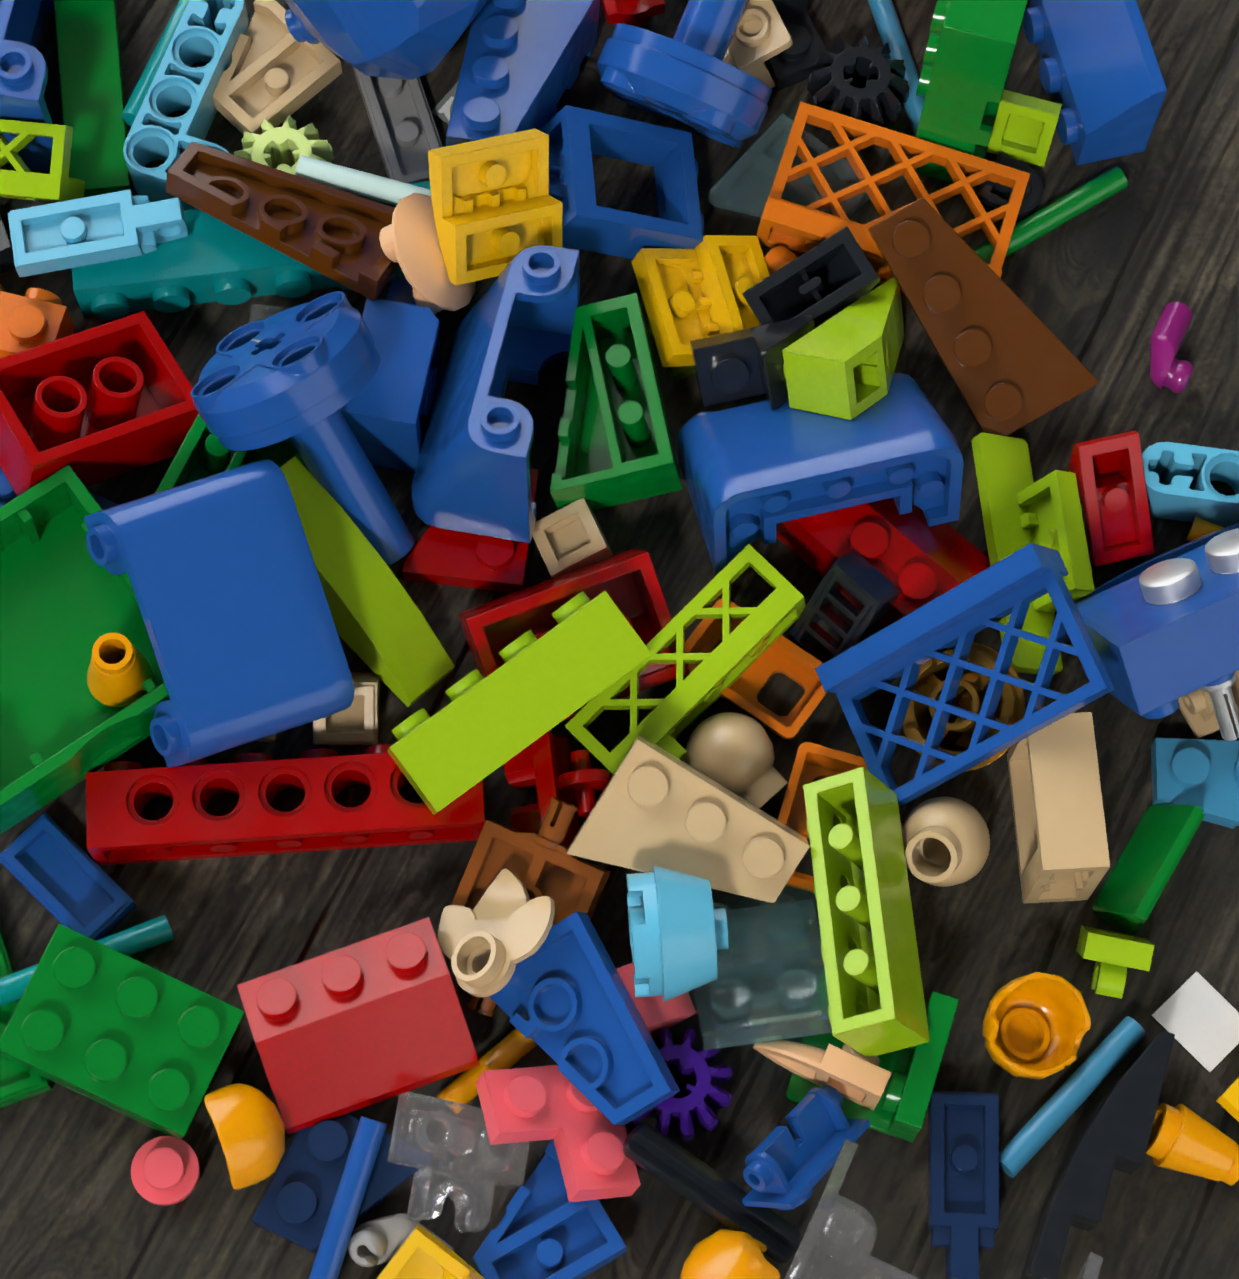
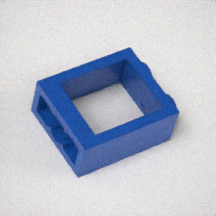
(585, 226)

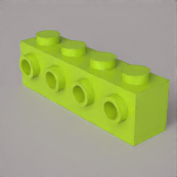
(517, 702)
(865, 914)

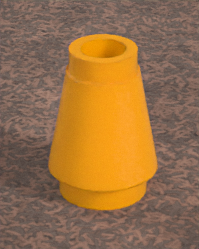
(117, 671)
(1192, 1145)

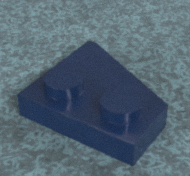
(309, 1177)

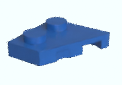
(547, 1233)

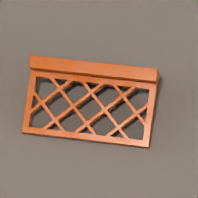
(807, 226)

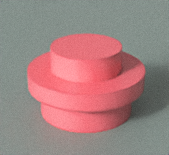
(165, 1170)

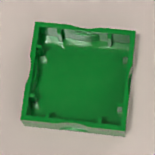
(50, 618)

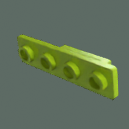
(1027, 513)

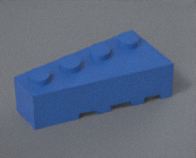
(520, 65)

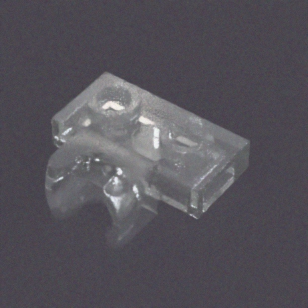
(454, 1159)

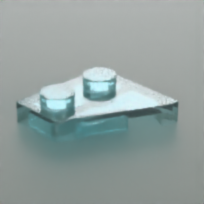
(752, 176)

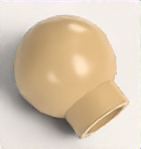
(736, 755)
(945, 841)

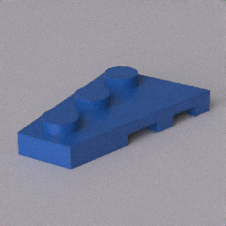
(587, 1022)

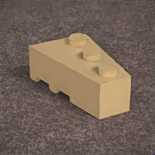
(687, 823)

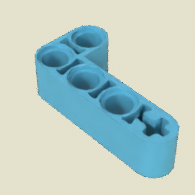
(184, 89)
(1178, 467)

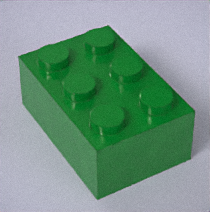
(119, 1032)

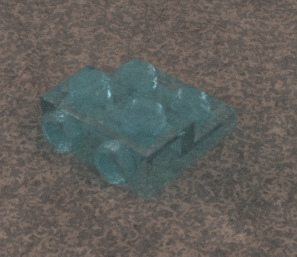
(767, 978)

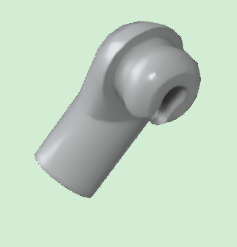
(380, 1239)

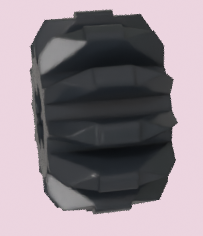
(859, 83)

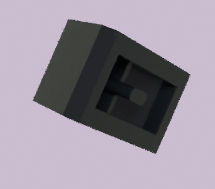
(815, 283)

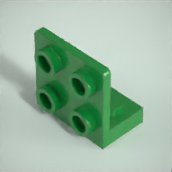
(911, 1081)

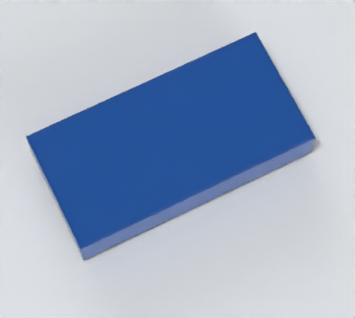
(66, 880)

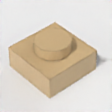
(570, 539)

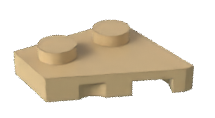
(271, 72)

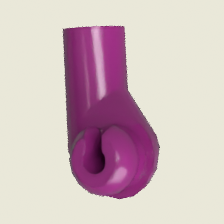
(1164, 345)

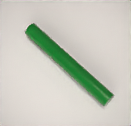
(1060, 211)

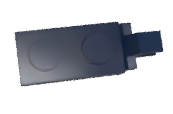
(963, 1177)

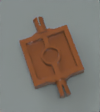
(539, 864)

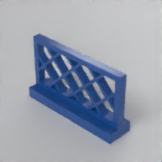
(954, 621)

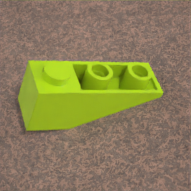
(848, 358)

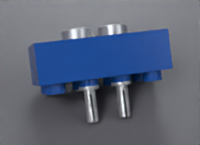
(1172, 628)

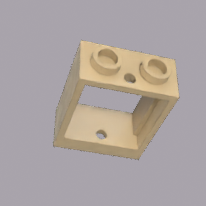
(1058, 811)

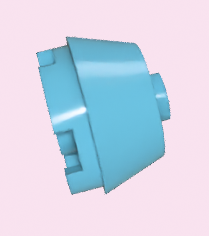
(673, 932)

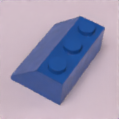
(1101, 73)

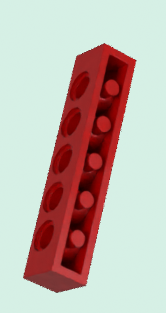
(254, 828)

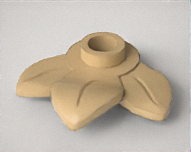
(495, 934)

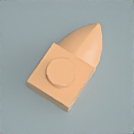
(844, 1069)

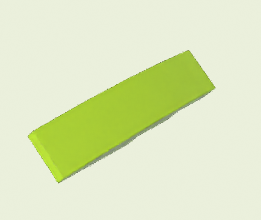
(365, 596)

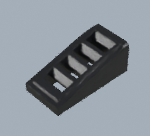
(865, 585)

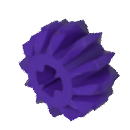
(698, 1097)

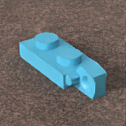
(92, 231)

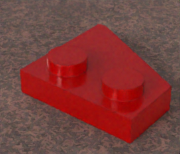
(470, 558)

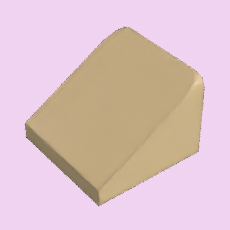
(357, 723)

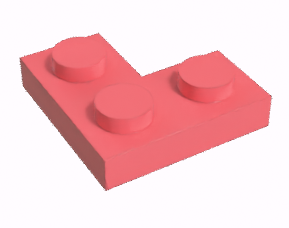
(546, 1106)

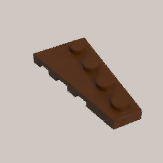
(289, 213)
(982, 331)

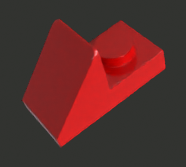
(1113, 497)

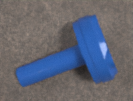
(687, 74)
(290, 382)

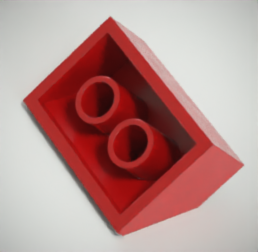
(901, 547)
(625, 577)
(358, 1025)

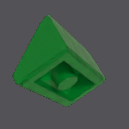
(1147, 865)

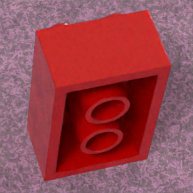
(92, 403)

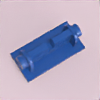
(788, 1169)

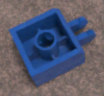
(398, 401)

